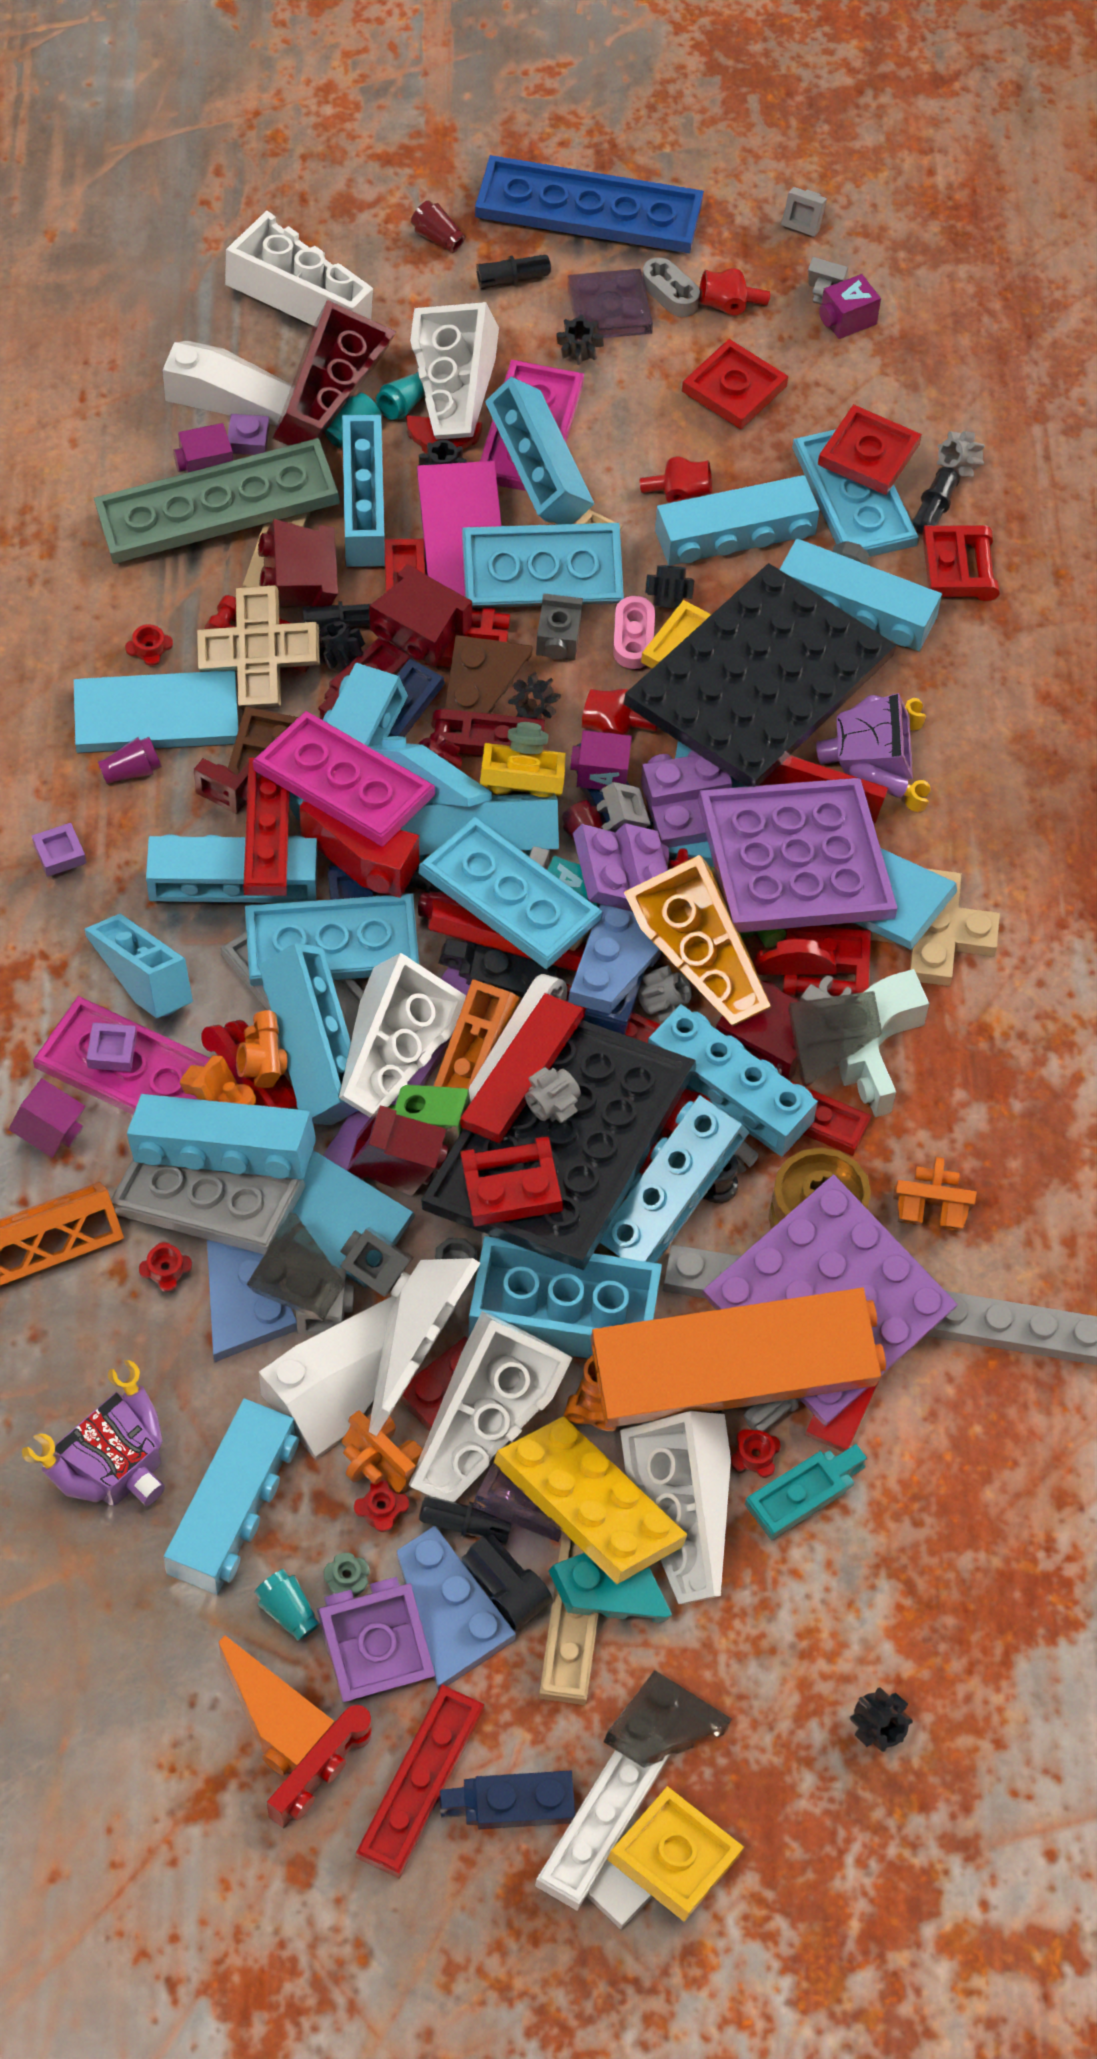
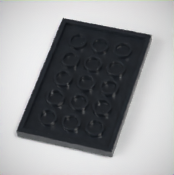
(759, 675)
(596, 1152)

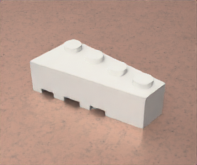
(289, 275)

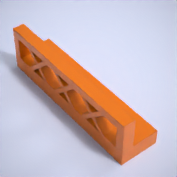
(52, 1215)

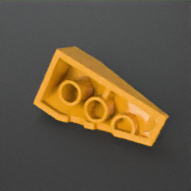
(693, 928)

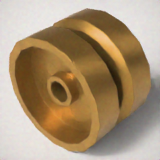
(808, 1171)

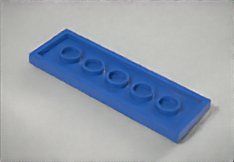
(589, 204)

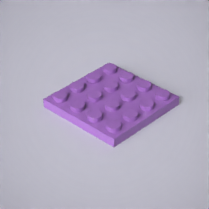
(797, 855)
(835, 1247)

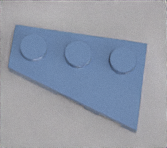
(612, 961)
(237, 1313)
(454, 1610)

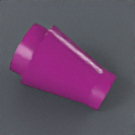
(131, 761)

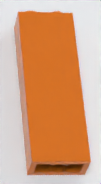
(737, 1357)

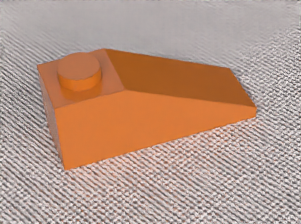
(475, 1034)
(279, 1716)

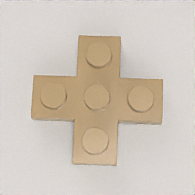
(258, 647)
(951, 931)

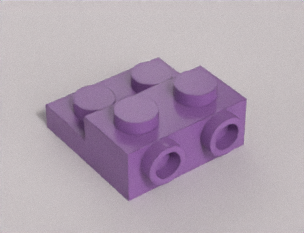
(673, 794)
(618, 861)
(375, 1639)

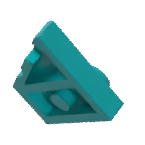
(590, 1590)

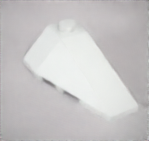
(396, 1031)
(328, 1378)
(491, 1396)

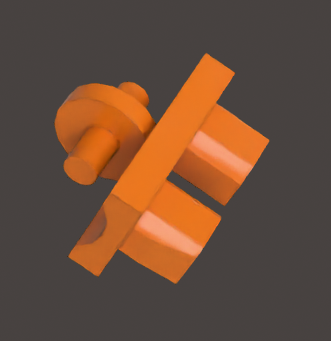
(216, 1083)
(953, 1201)
(377, 1455)

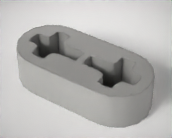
(674, 284)

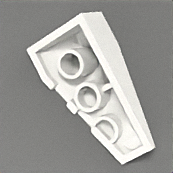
(454, 362)
(221, 382)
(414, 1323)
(686, 1473)

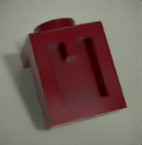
(221, 785)

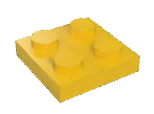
(675, 1853)

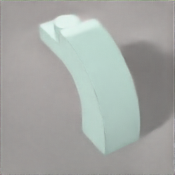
(900, 1008)

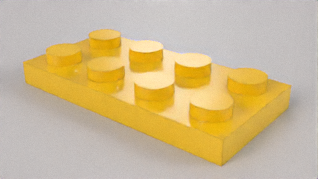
(590, 1499)

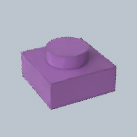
(248, 433)
(58, 849)
(111, 1047)

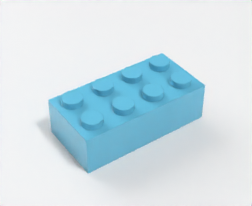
(559, 1299)

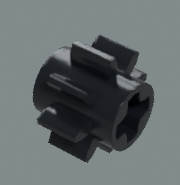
(575, 330)
(442, 453)
(669, 586)
(339, 645)
(541, 690)
(881, 1719)

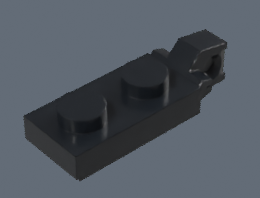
(492, 966)

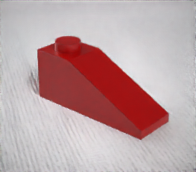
(366, 862)

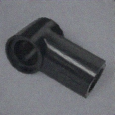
(513, 1591)

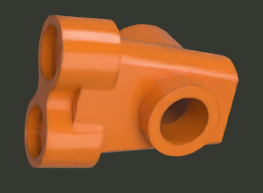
(260, 1054)
(586, 1404)

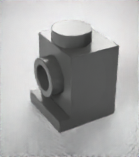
(559, 627)
(381, 1277)

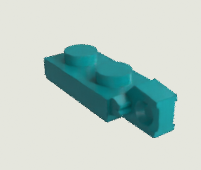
(804, 1490)

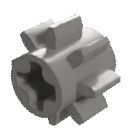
(961, 453)
(664, 992)
(552, 1094)

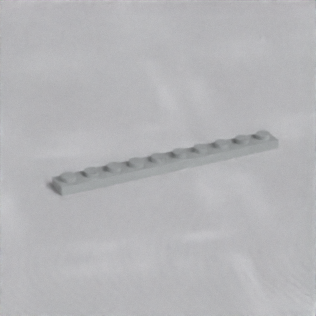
(973, 1320)

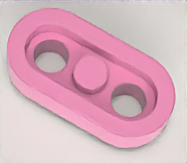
(633, 635)

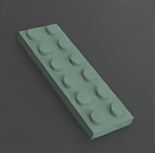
(216, 500)

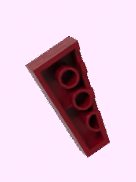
(332, 368)

